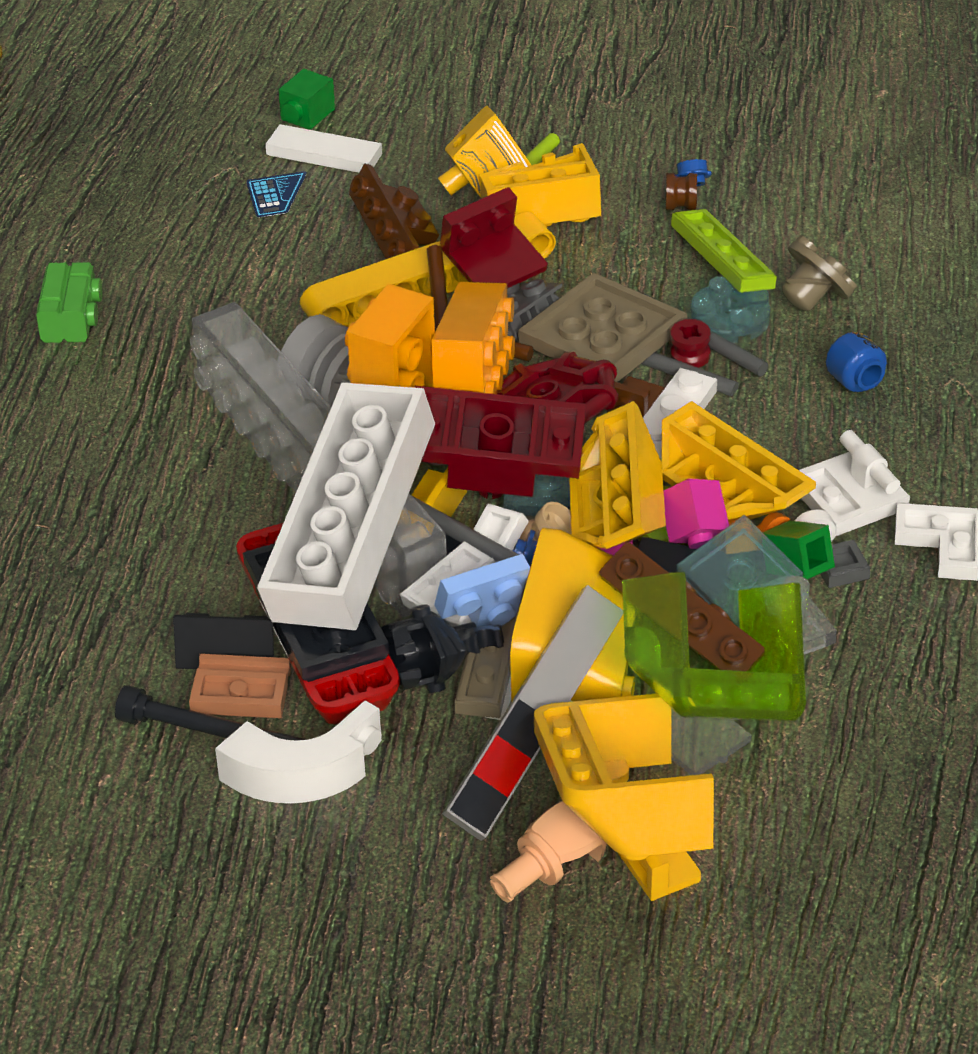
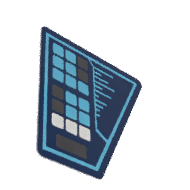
(274, 193)

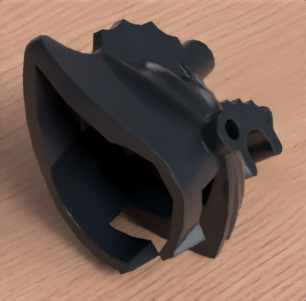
(431, 649)

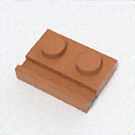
(240, 685)

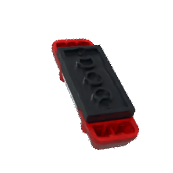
(332, 664)

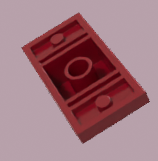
(503, 440)

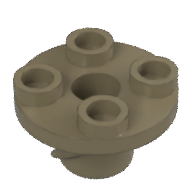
(814, 276)

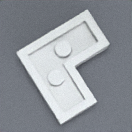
(942, 527)

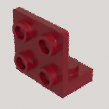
(488, 244)

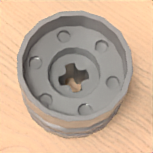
(319, 354)

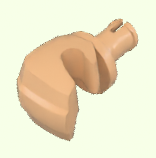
(546, 844)

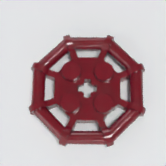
(566, 380)

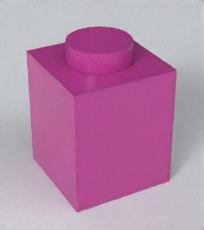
(694, 512)

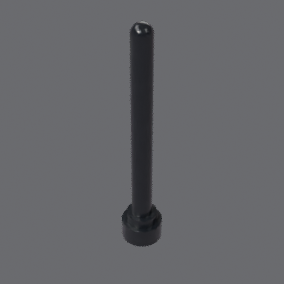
(136, 706)

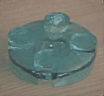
(748, 310)

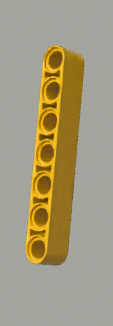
(348, 295)

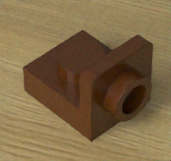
(639, 391)

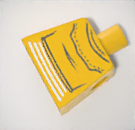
(479, 149)

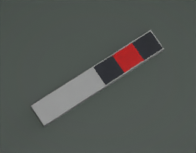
(513, 741)

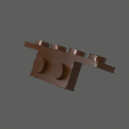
(391, 214)
(709, 626)

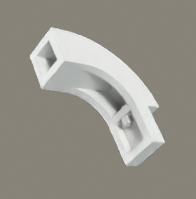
(299, 769)

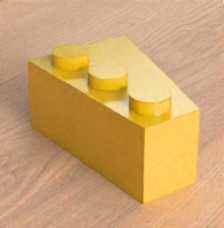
(551, 190)

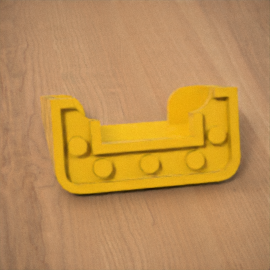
(555, 579)

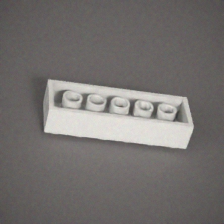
(347, 506)

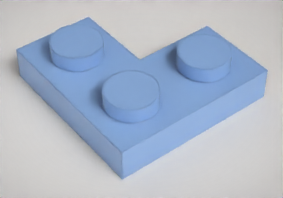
(486, 593)

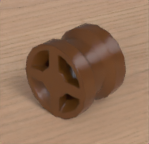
(681, 191)

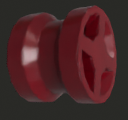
(691, 342)

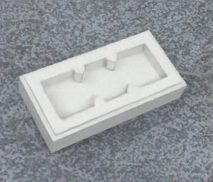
(458, 561)

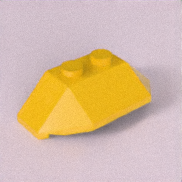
(749, 475)
(618, 482)

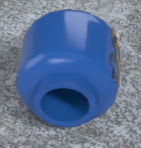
(856, 362)

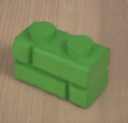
(68, 302)

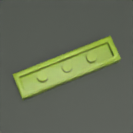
(723, 250)

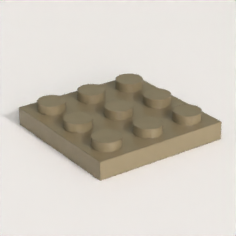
(602, 322)

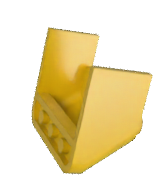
(590, 756)

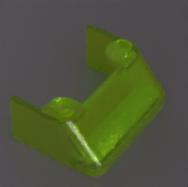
(660, 652)

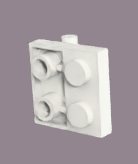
(854, 486)

